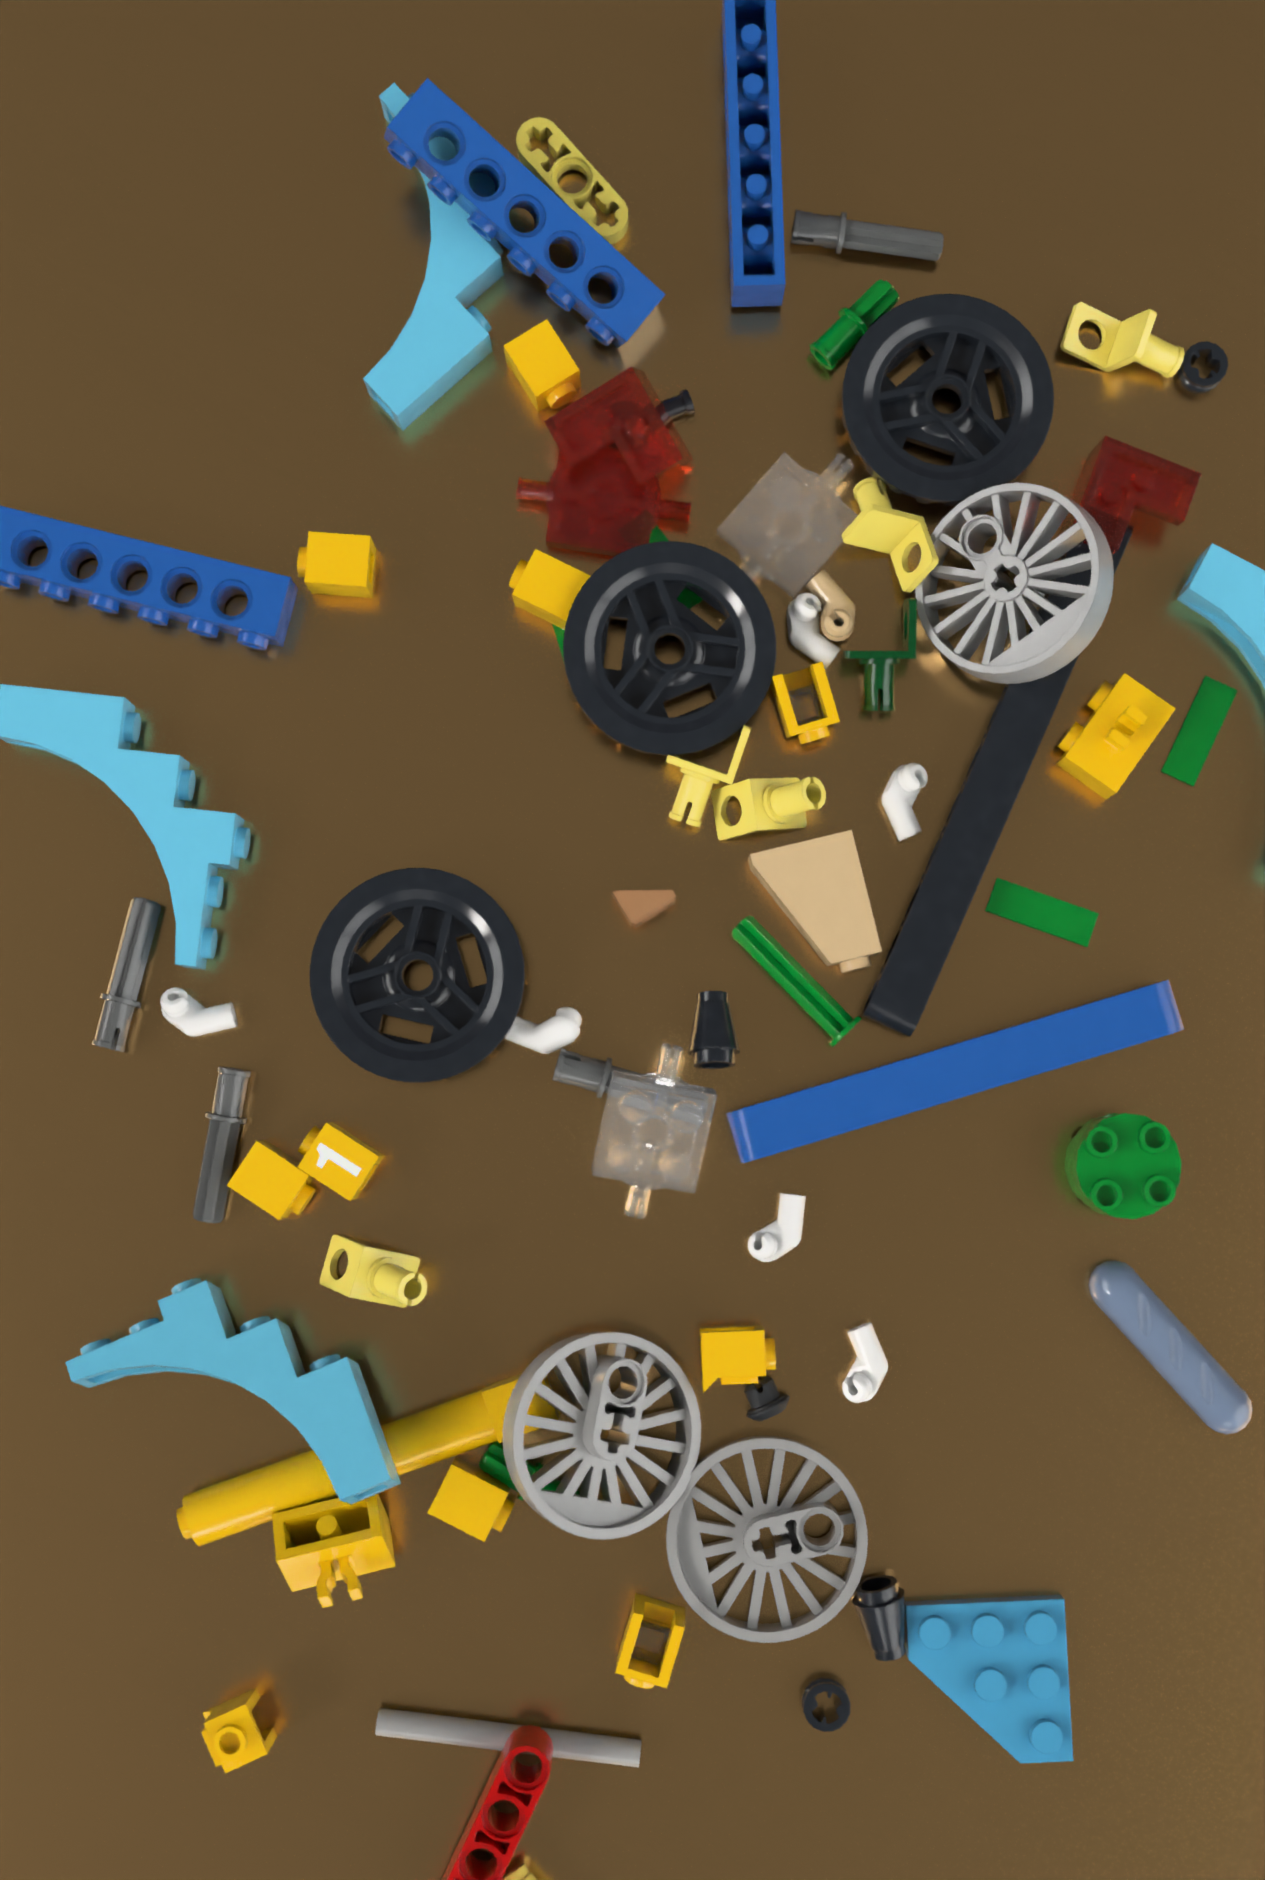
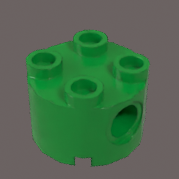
(1123, 1165)

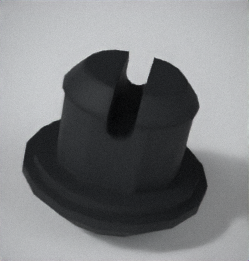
(765, 1401)

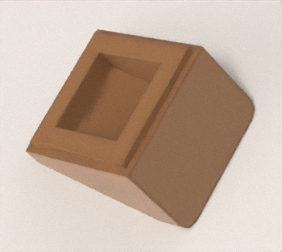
(643, 905)

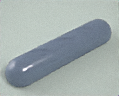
(1170, 1347)

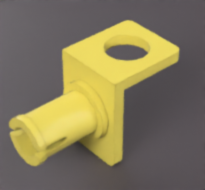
(1122, 342)
(890, 532)
(699, 781)
(767, 804)
(374, 1274)

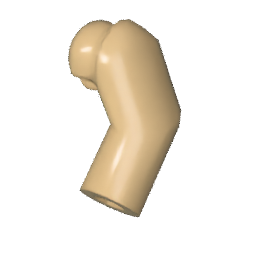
(836, 609)

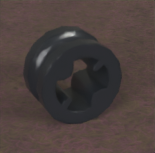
(1215, 359)
(842, 1704)

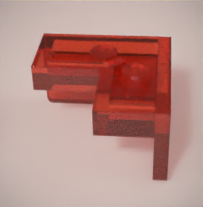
(623, 413)
(1126, 479)

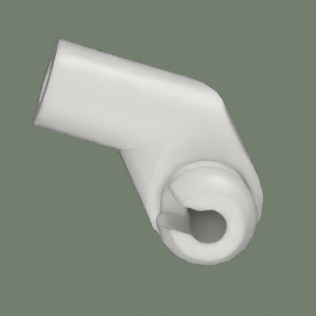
(804, 630)
(900, 796)
(194, 1018)
(548, 1035)
(781, 1234)
(869, 1366)

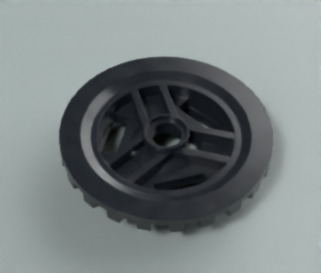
(965, 343)
(644, 590)
(357, 994)

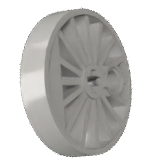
(993, 597)
(596, 1459)
(689, 1554)

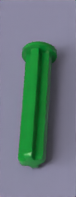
(794, 979)

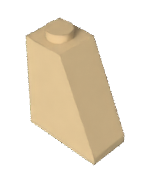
(823, 896)

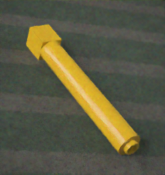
(303, 1481)

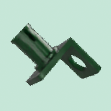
(880, 665)

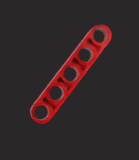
(499, 1830)

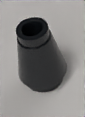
(713, 1032)
(882, 1615)

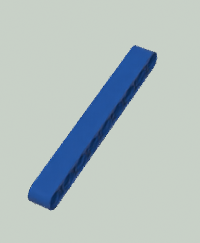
(954, 1071)

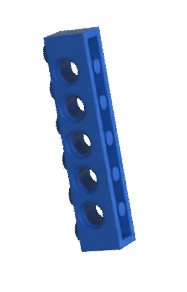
(434, 115)
(753, 153)
(118, 556)

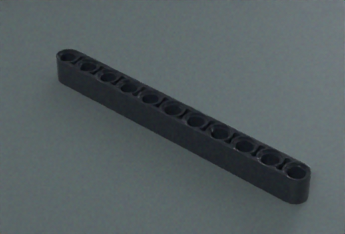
(970, 835)

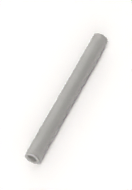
(495, 1734)

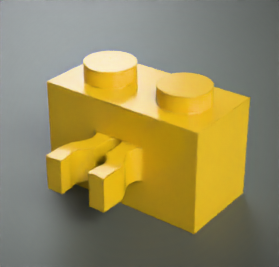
(1114, 735)
(332, 1544)

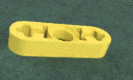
(558, 144)

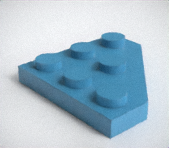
(1001, 1666)

